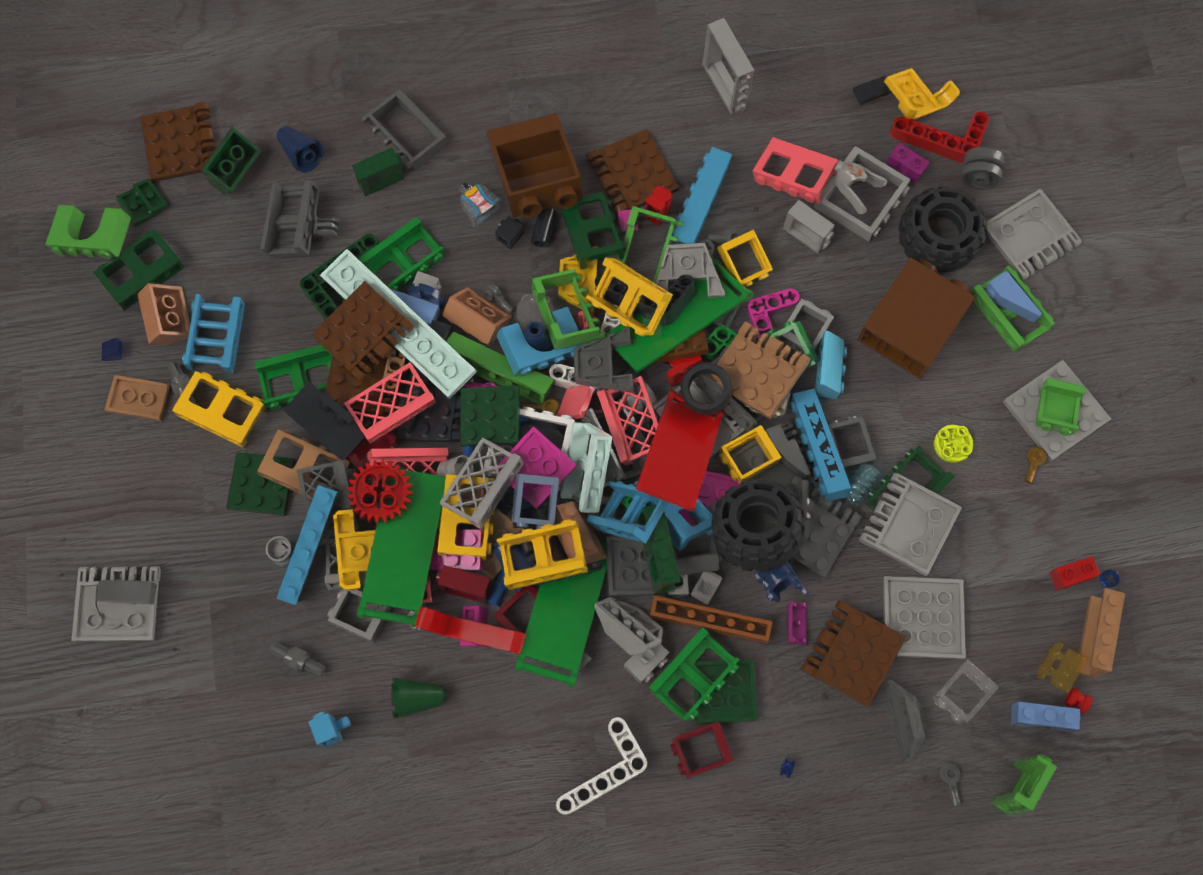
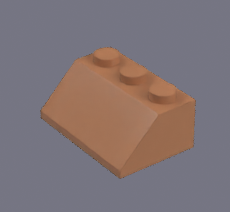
(164, 314)
(476, 315)
(592, 547)

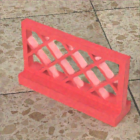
(395, 418)
(615, 422)
(407, 455)

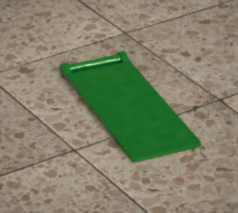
(694, 318)
(404, 551)
(561, 624)

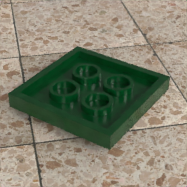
(490, 415)
(254, 493)
(736, 697)

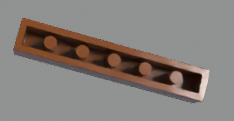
(711, 619)

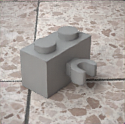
(644, 663)

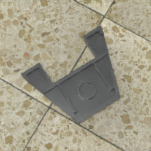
(594, 363)

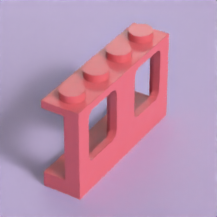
(798, 159)

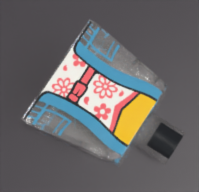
(479, 203)

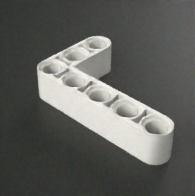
(568, 372)
(608, 775)

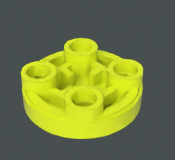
(953, 443)

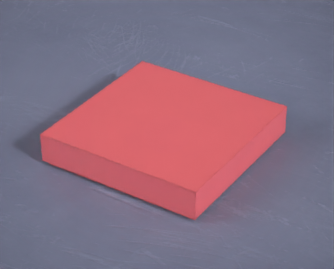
(576, 401)

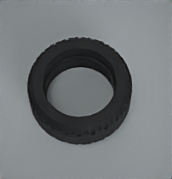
(703, 368)

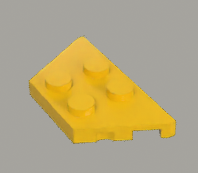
(588, 276)

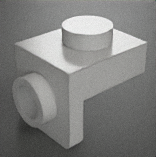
(706, 586)

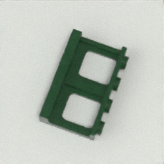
(579, 229)
(155, 273)
(936, 484)
(660, 554)

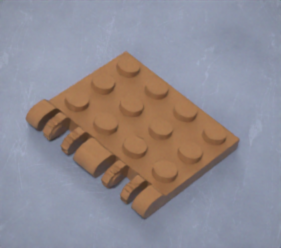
(757, 373)

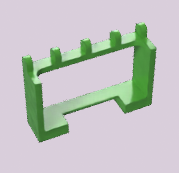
(632, 222)
(575, 338)

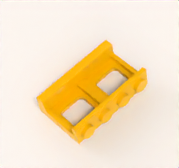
(637, 286)
(212, 418)
(450, 520)
(545, 567)

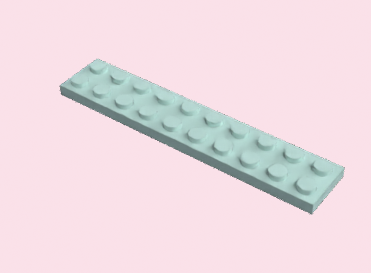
(420, 345)

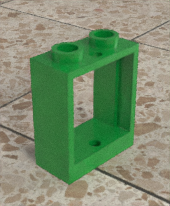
(802, 337)

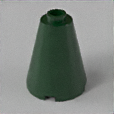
(415, 696)

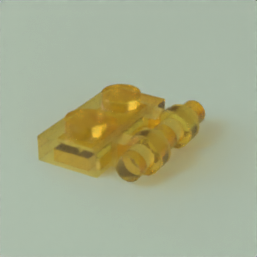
(1068, 670)

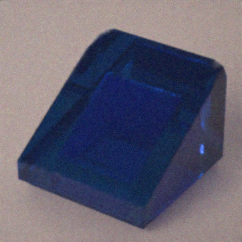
(111, 350)

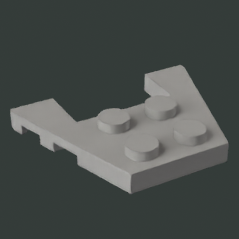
(690, 260)

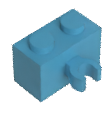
(327, 729)

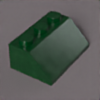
(230, 161)

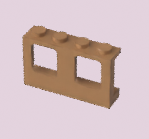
(289, 477)
(1101, 632)

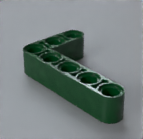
(320, 285)

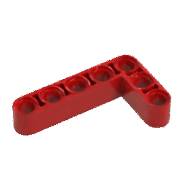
(942, 138)
(469, 631)

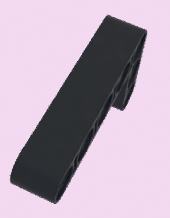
(682, 290)

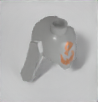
(851, 172)

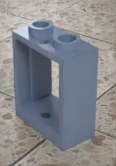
(524, 522)

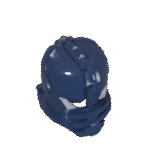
(779, 580)

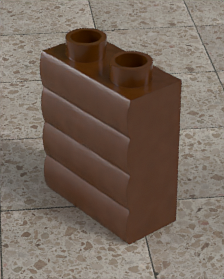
(535, 166)

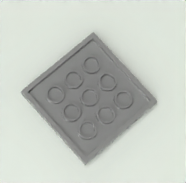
(1024, 407)
(927, 614)

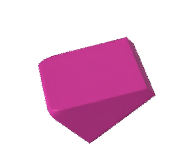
(623, 217)

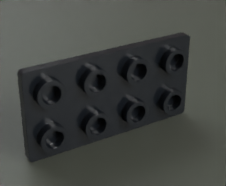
(325, 420)

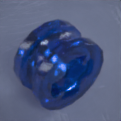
(1115, 576)
(787, 768)

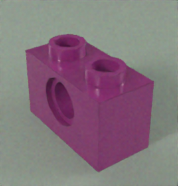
(907, 163)

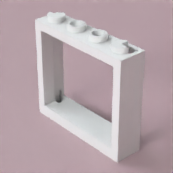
(545, 416)

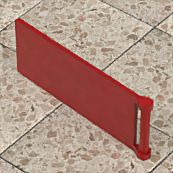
(679, 454)

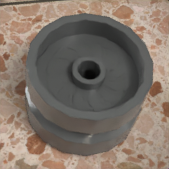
(983, 168)

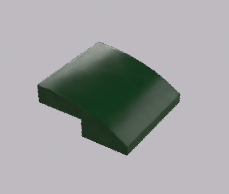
(142, 202)

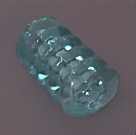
(861, 481)

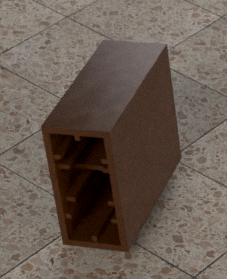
(916, 317)

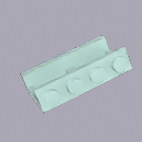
(593, 464)

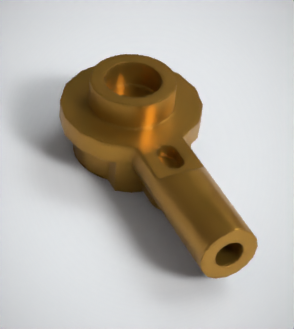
(549, 405)
(1036, 457)

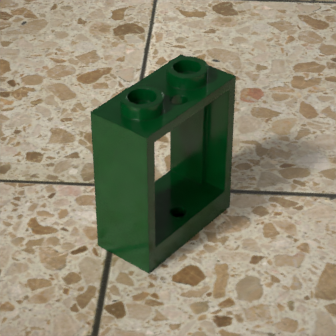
(379, 171)

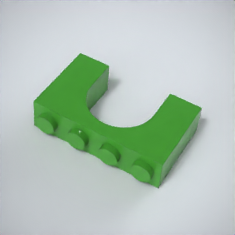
(104, 242)

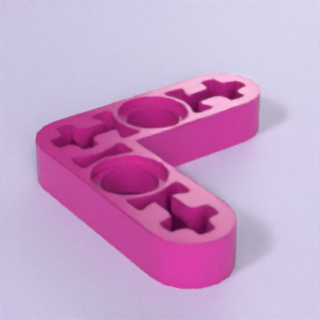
(762, 314)

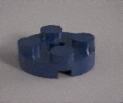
(426, 293)

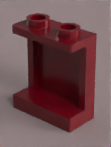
(358, 456)

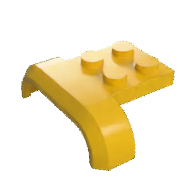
(916, 98)
(352, 549)

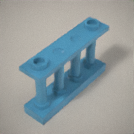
(229, 344)

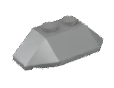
(628, 625)

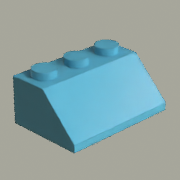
(830, 366)

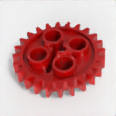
(398, 492)

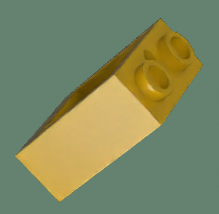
(758, 251)
(765, 444)

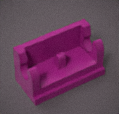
(796, 624)

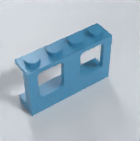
(626, 527)
(680, 530)

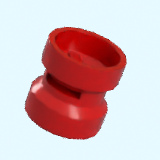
(1078, 700)

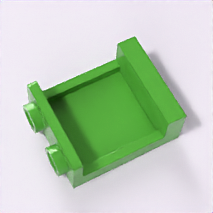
(1059, 406)

